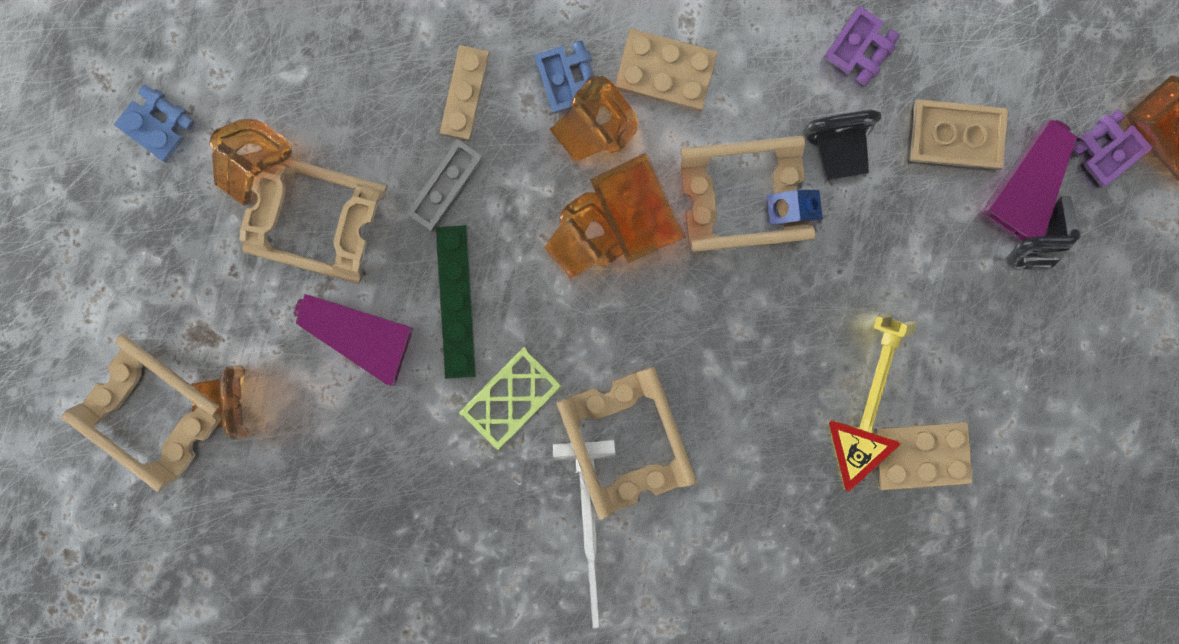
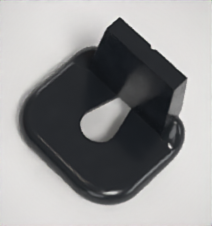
(843, 152)
(1063, 235)

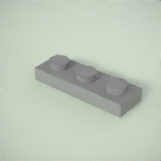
(444, 185)

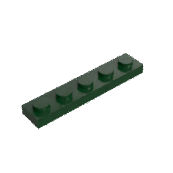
(455, 301)

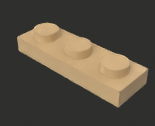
(464, 93)

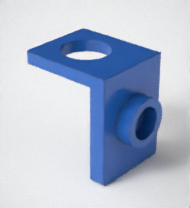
(802, 204)

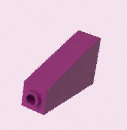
(1033, 184)
(361, 337)

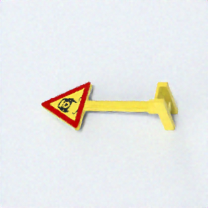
(860, 448)

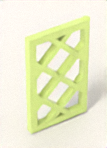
(507, 373)

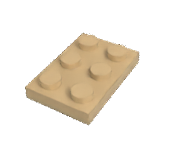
(666, 69)
(958, 134)
(926, 456)

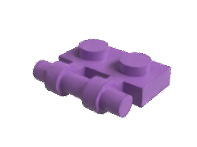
(854, 40)
(1117, 155)

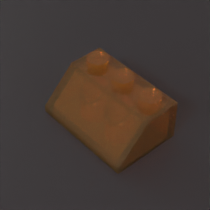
(638, 208)

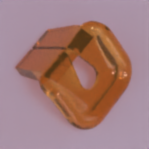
(581, 132)
(237, 172)
(572, 247)
(227, 395)

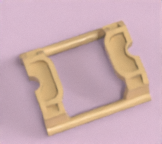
(700, 188)
(347, 240)
(109, 397)
(651, 477)

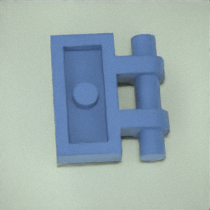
(557, 75)
(148, 130)

